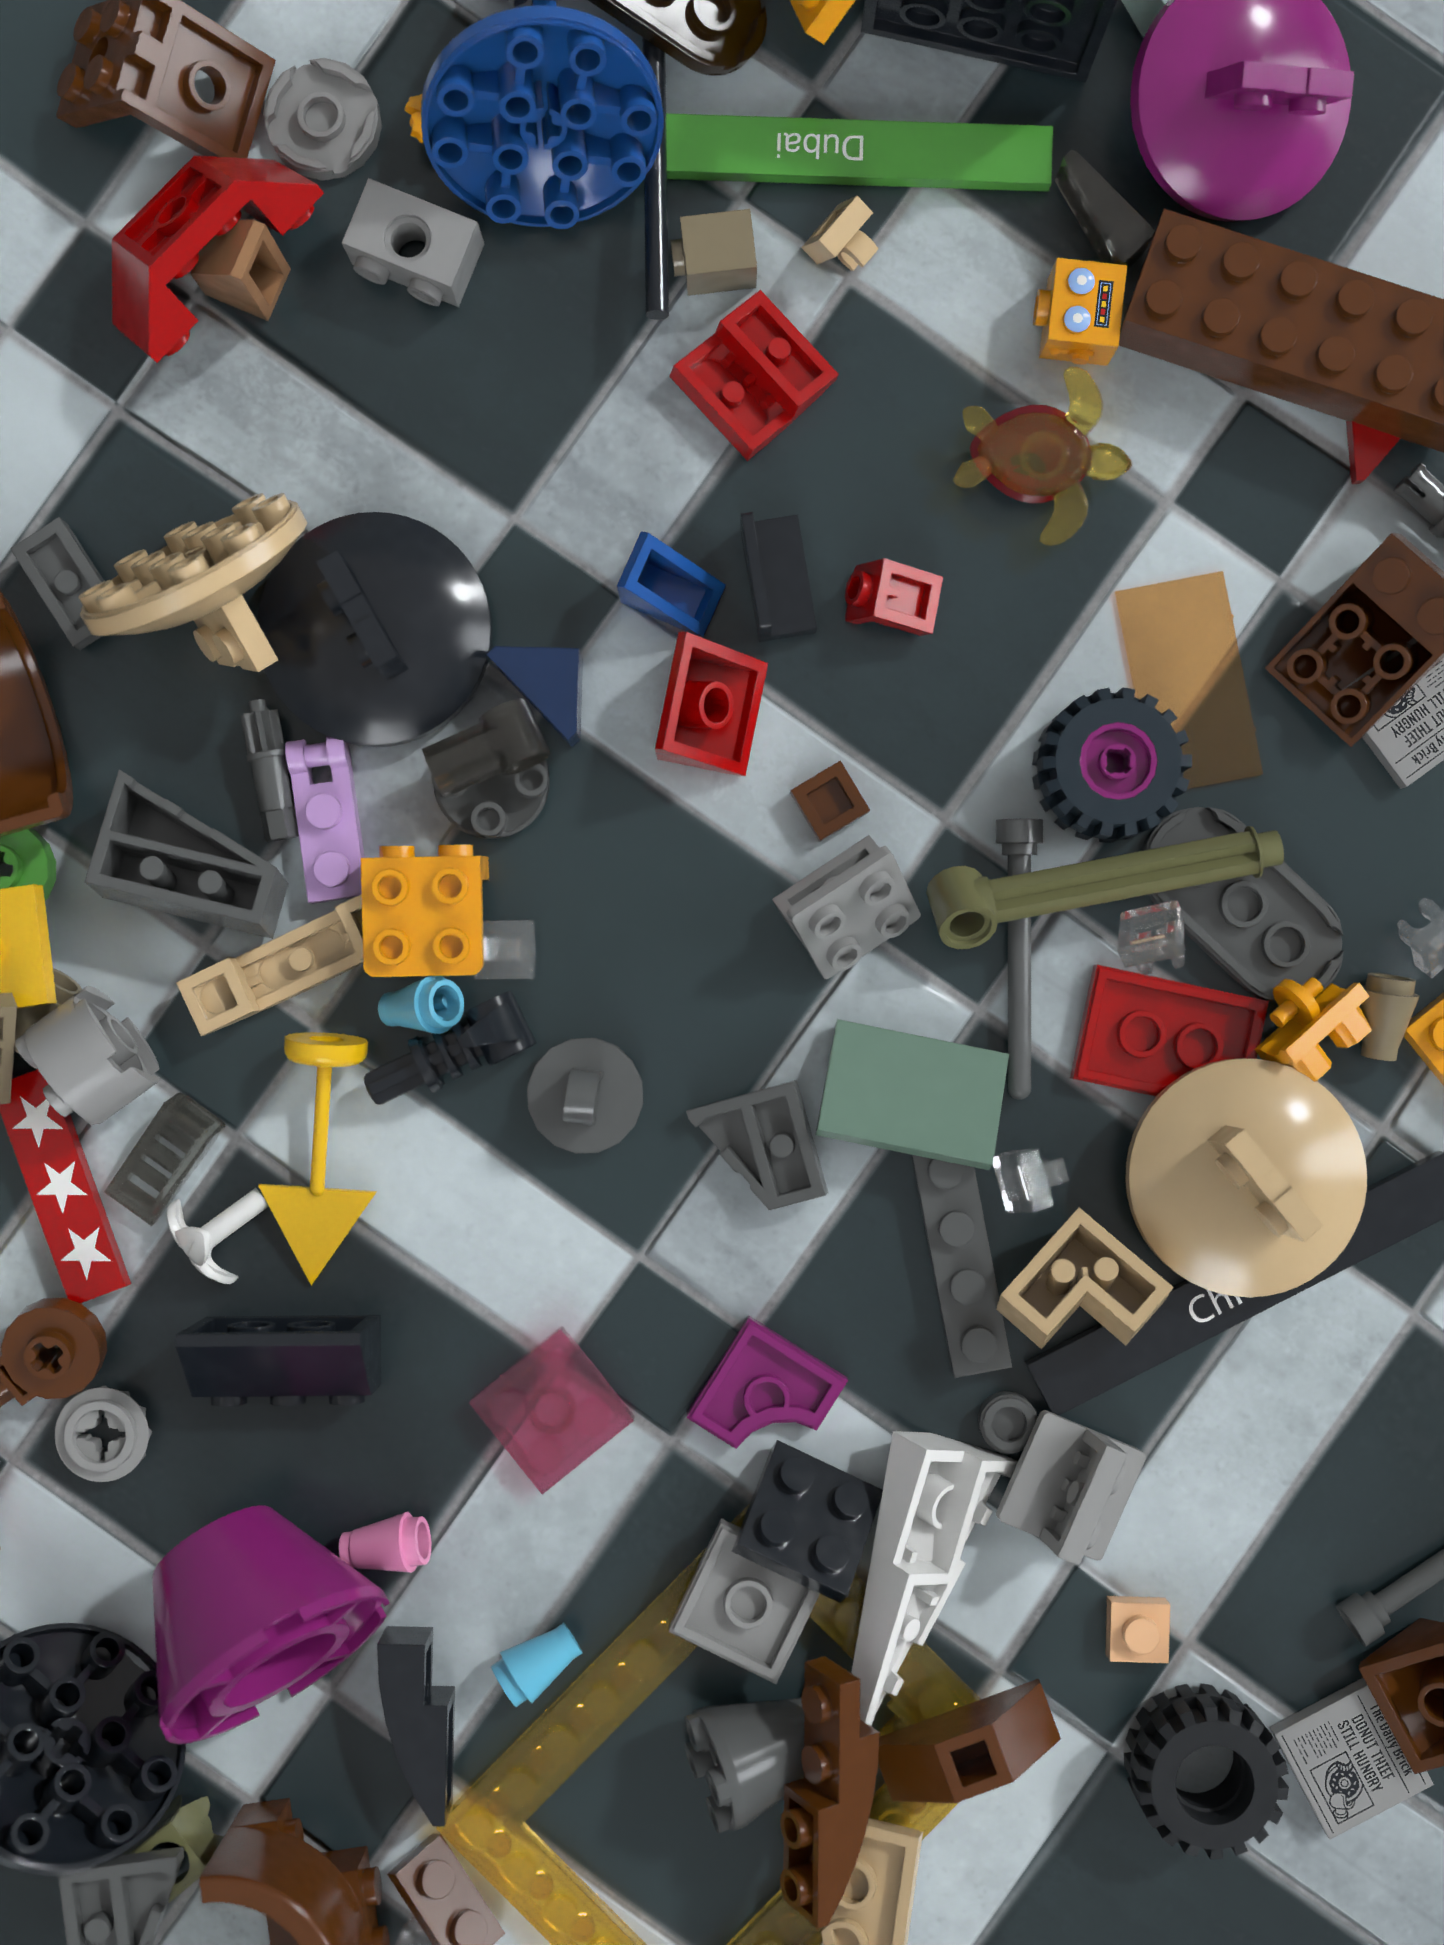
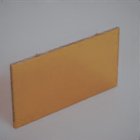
(1189, 659)

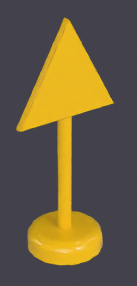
(317, 1216)

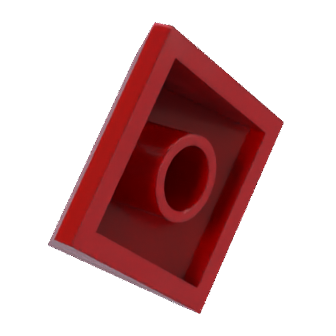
(710, 706)

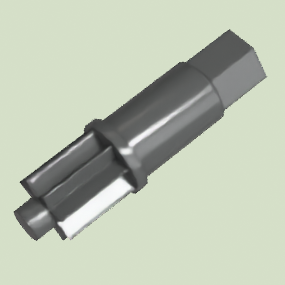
(269, 770)

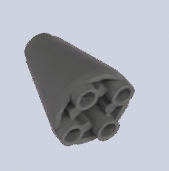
(745, 1756)

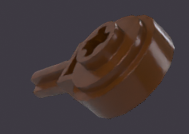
(35, 1367)

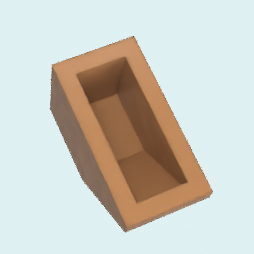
(243, 269)

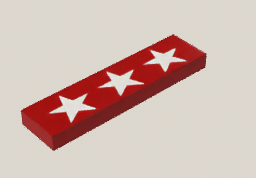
(63, 1192)

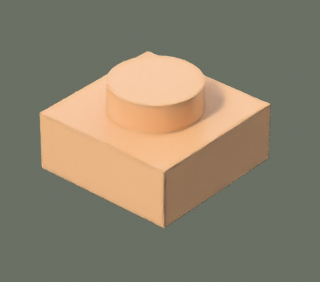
(1137, 1629)

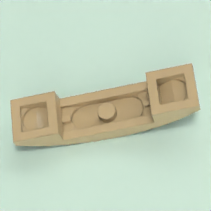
(276, 969)

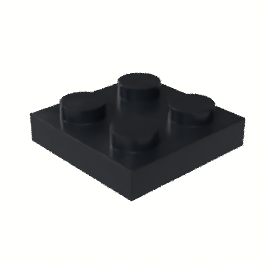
(808, 1521)

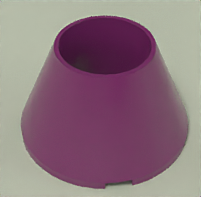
(248, 1615)

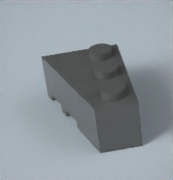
(179, 866)

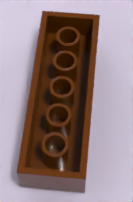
(1291, 328)

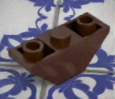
(969, 1747)

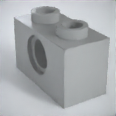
(390, 219)

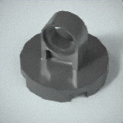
(585, 1095)

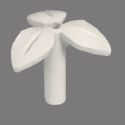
(199, 1242)

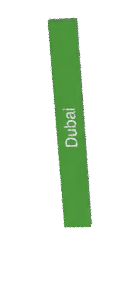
(859, 152)

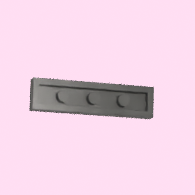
(961, 1266)

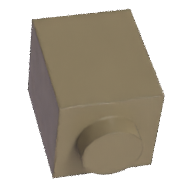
(716, 252)

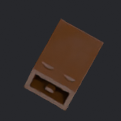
(1367, 619)

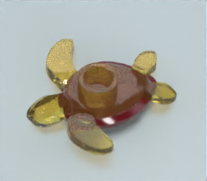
(1044, 454)

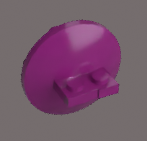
(1240, 103)

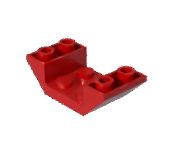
(178, 223)

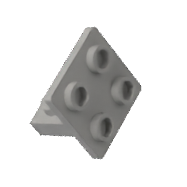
(849, 906)
(1070, 1487)

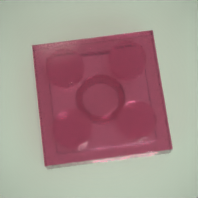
(552, 1410)

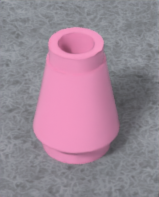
(388, 1545)

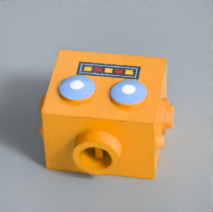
(1081, 311)

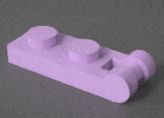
(327, 820)

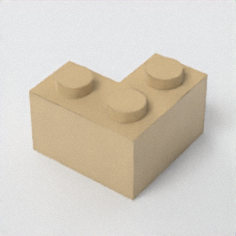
(1086, 1270)

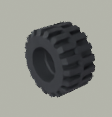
(1232, 1809)

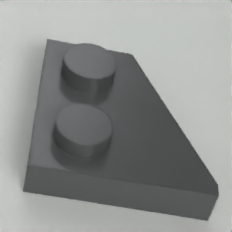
(120, 1899)

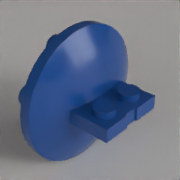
(542, 116)

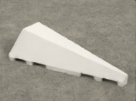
(926, 1513)

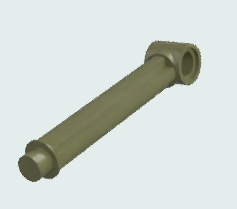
(972, 905)

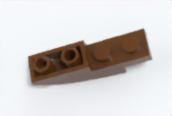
(832, 1803)

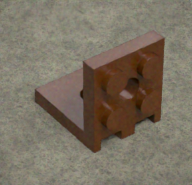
(144, 64)

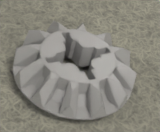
(85, 1453)

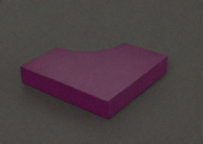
(764, 1383)

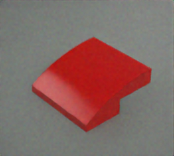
(753, 375)

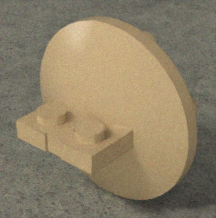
(203, 581)
(1246, 1177)

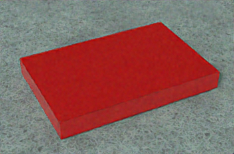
(1152, 1030)

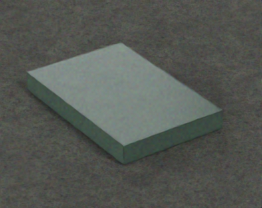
(913, 1094)

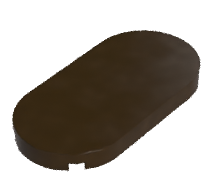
(700, 34)

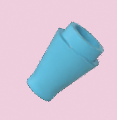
(424, 1005)
(535, 1664)

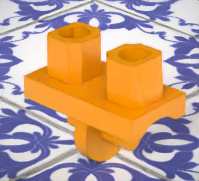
(1307, 1017)

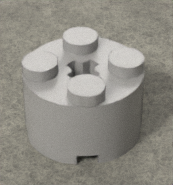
(89, 1057)

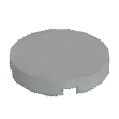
(322, 119)

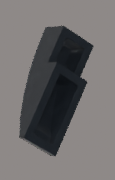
(418, 1717)

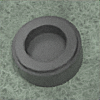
(1006, 1421)

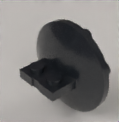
(376, 629)
(79, 1749)

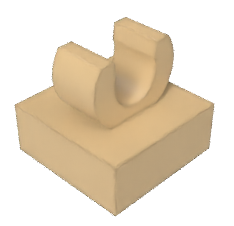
(841, 236)

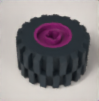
(1111, 765)

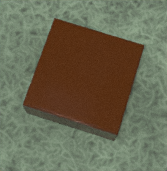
(829, 801)

